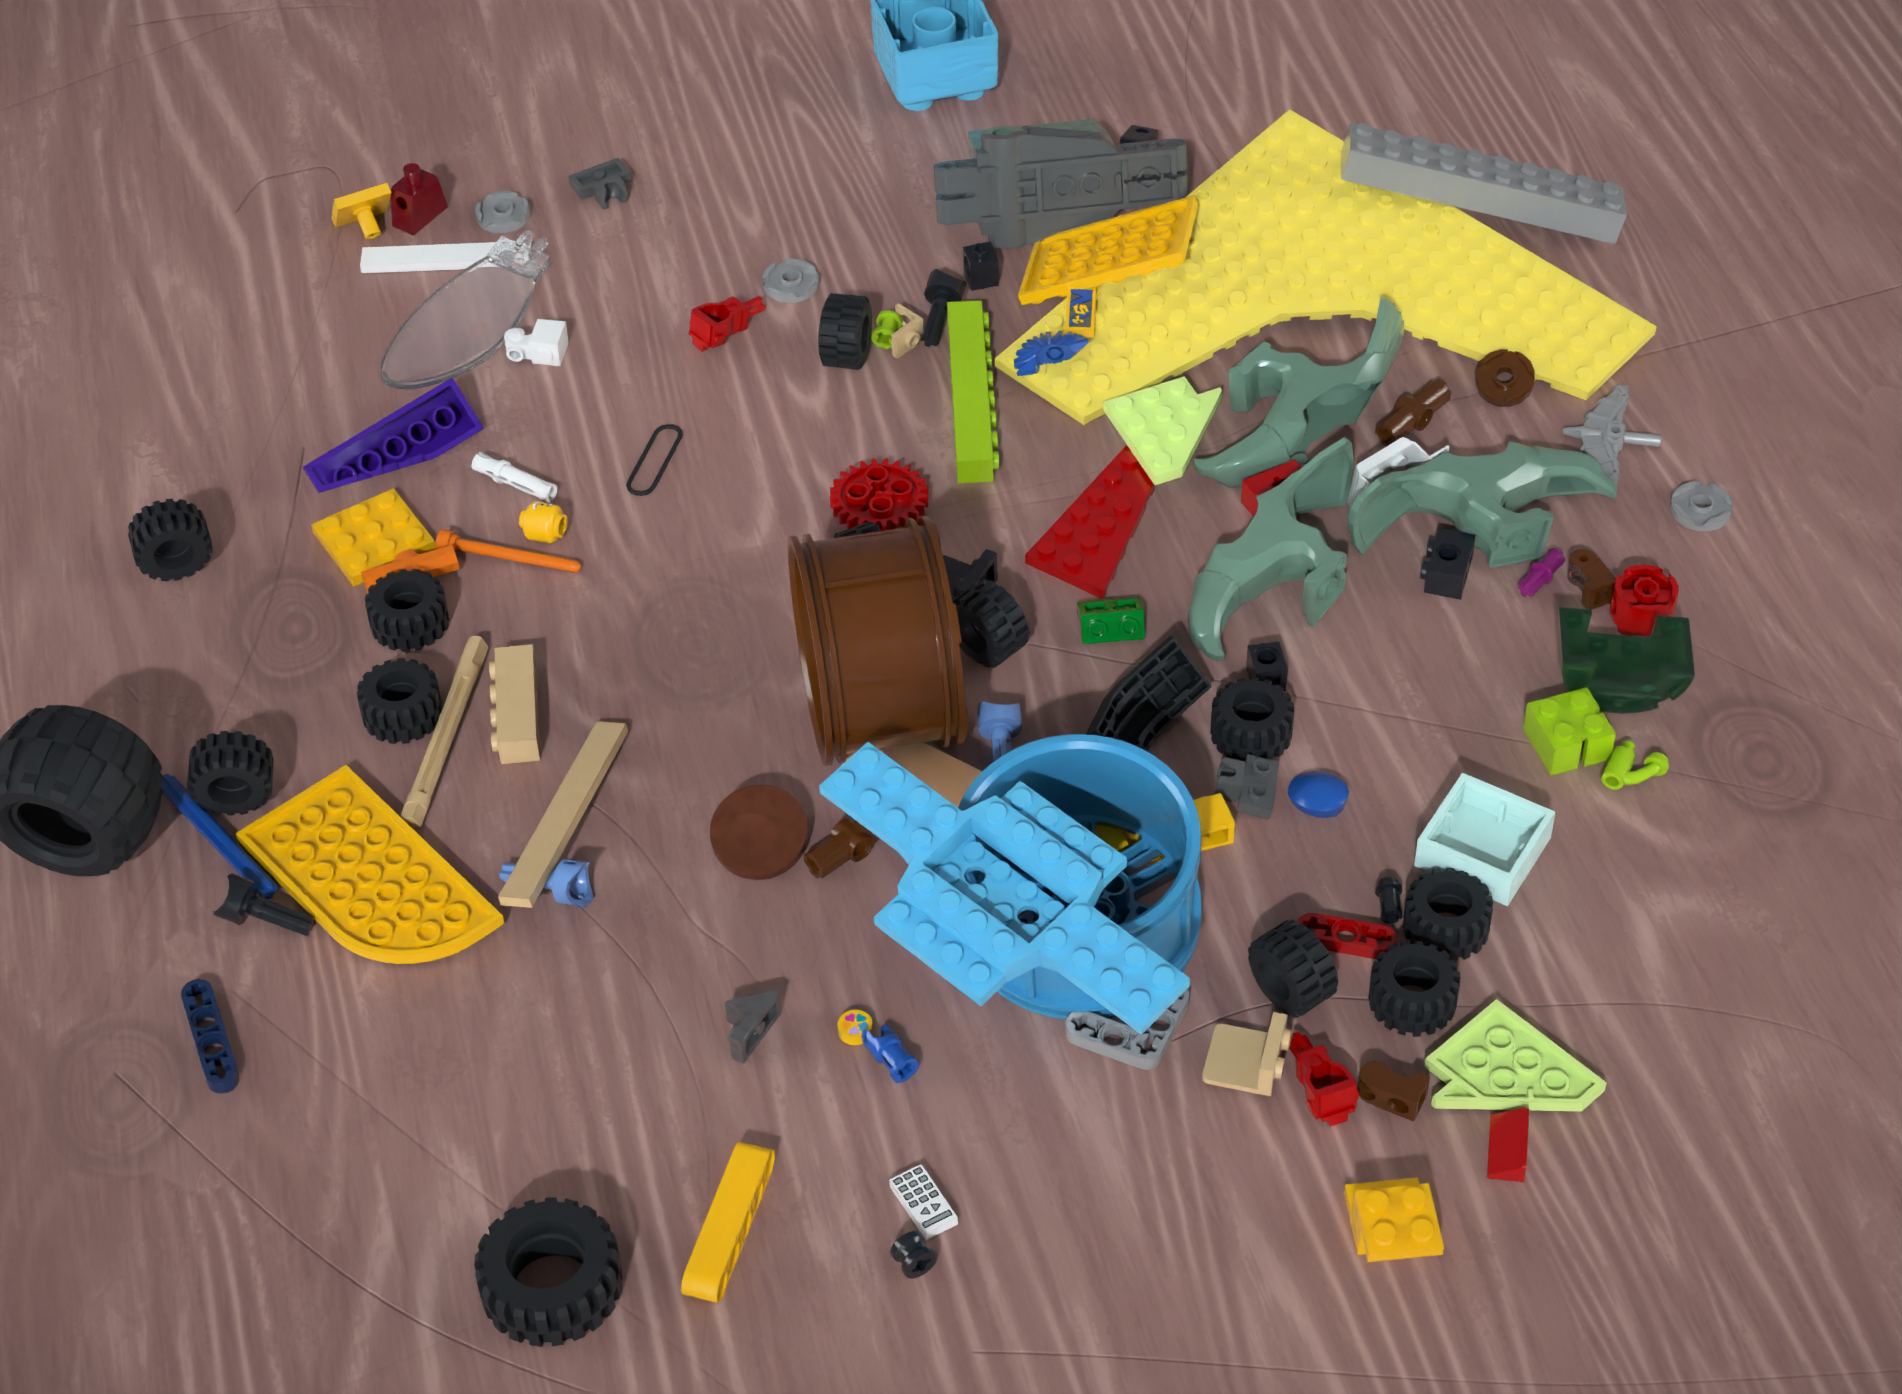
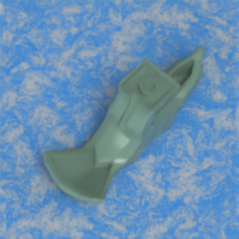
(1307, 403)
(1481, 498)
(1277, 551)

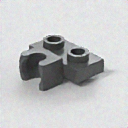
(603, 181)
(1250, 782)

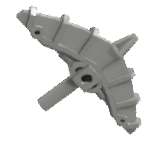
(1605, 432)

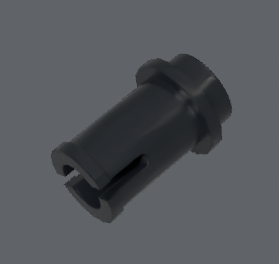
(1389, 896)

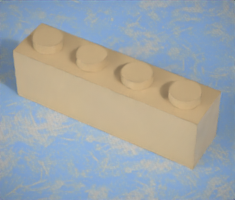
(516, 704)

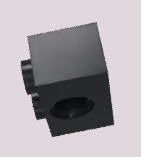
(1448, 563)

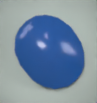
(1318, 794)

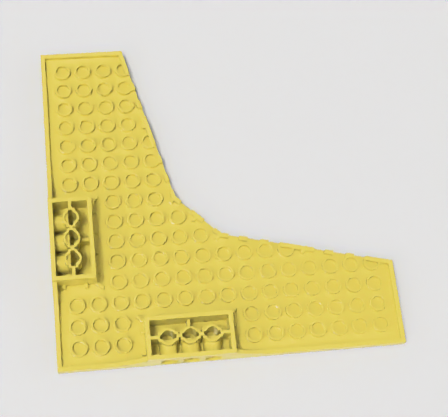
(1295, 240)

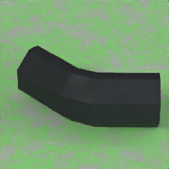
(1150, 696)

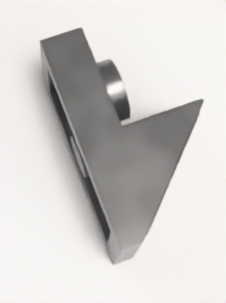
(751, 1020)

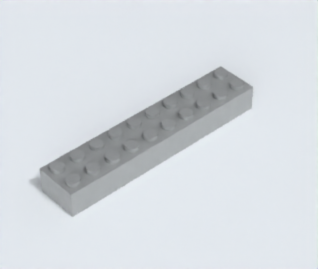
(1483, 183)

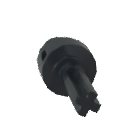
(940, 290)
(243, 901)

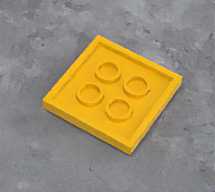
(371, 534)

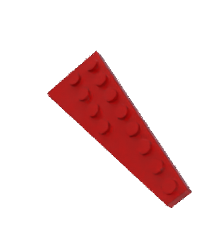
(1096, 528)

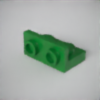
(1111, 620)

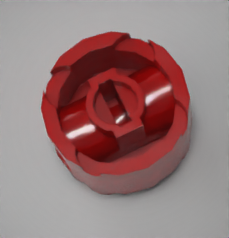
(1640, 597)

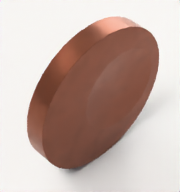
(759, 832)

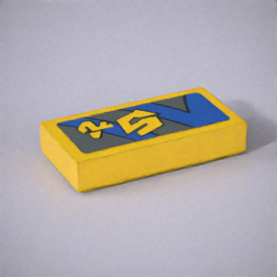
(1081, 311)

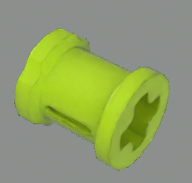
(887, 324)

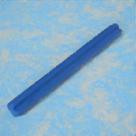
(218, 836)

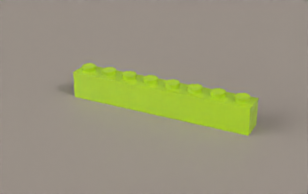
(970, 392)

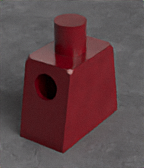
(416, 199)

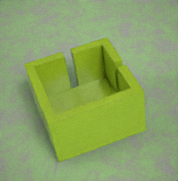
(1561, 724)

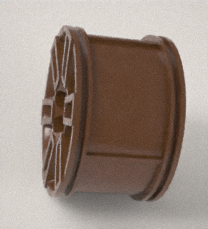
(878, 640)

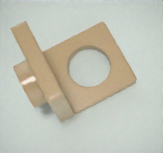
(909, 334)

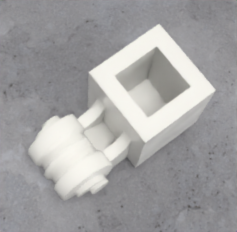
(543, 346)

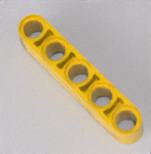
(728, 1222)

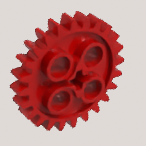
(879, 495)

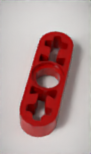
(1359, 928)

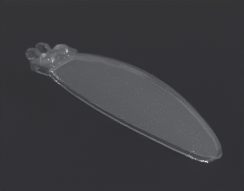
(466, 316)

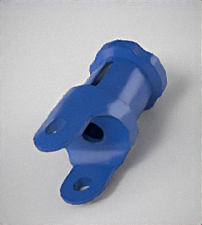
(889, 1051)

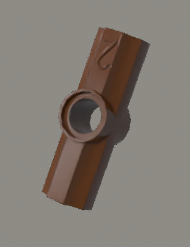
(1413, 412)
(846, 842)

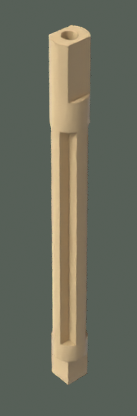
(439, 745)

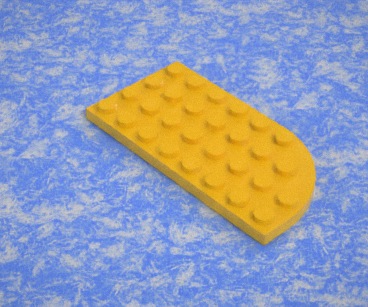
(368, 874)

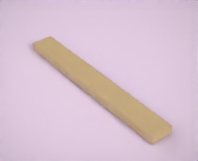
(563, 815)

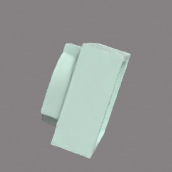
(1486, 836)

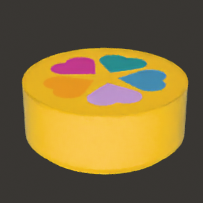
(852, 1024)

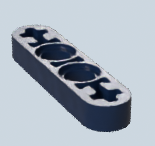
(210, 1035)

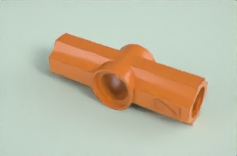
(435, 562)

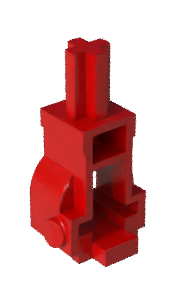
(716, 321)
(1315, 1069)

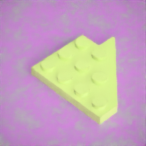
(1163, 425)
(1509, 1066)

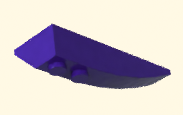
(399, 440)

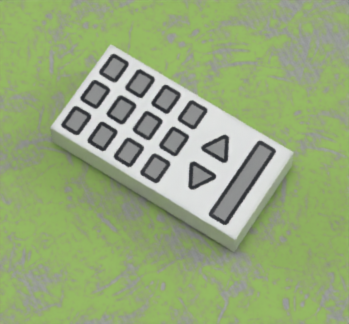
(923, 1202)

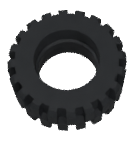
(554, 1311)

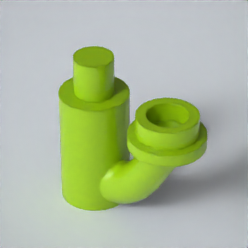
(1621, 761)

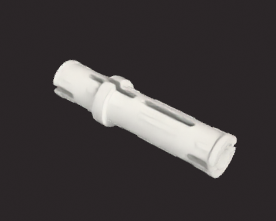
(503, 472)

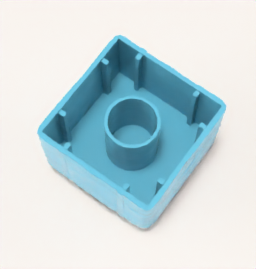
(935, 49)

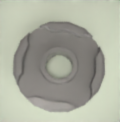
(491, 220)
(803, 287)
(1698, 518)

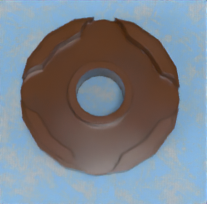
(1505, 393)

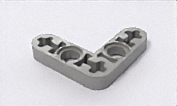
(1133, 1042)

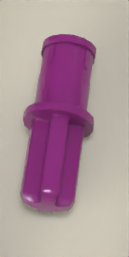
(1541, 572)

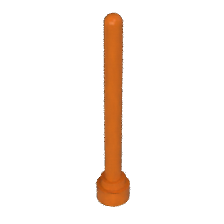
(448, 537)

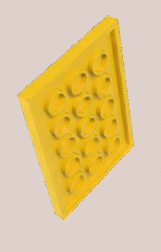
(1109, 250)

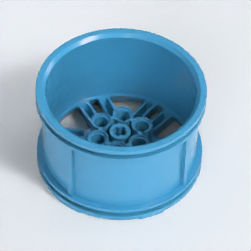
(1119, 788)

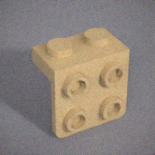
(1247, 1057)

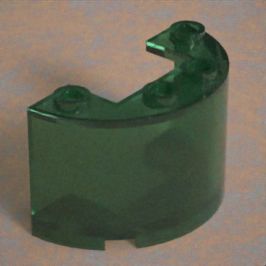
(1625, 670)

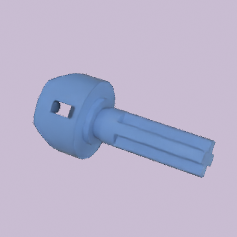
(999, 725)
(568, 882)

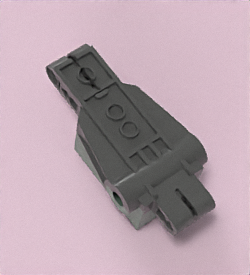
(1054, 179)

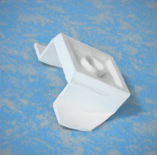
(1393, 458)

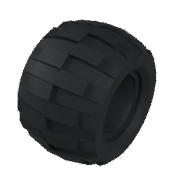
(76, 790)

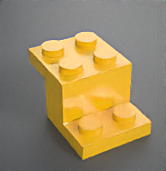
(1393, 1219)

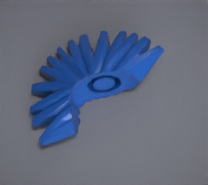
(1047, 350)

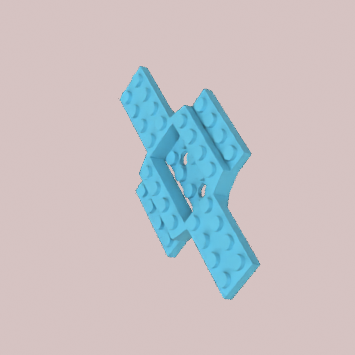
(974, 929)

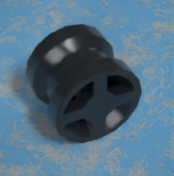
(913, 1254)

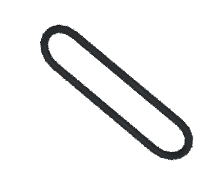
(642, 457)

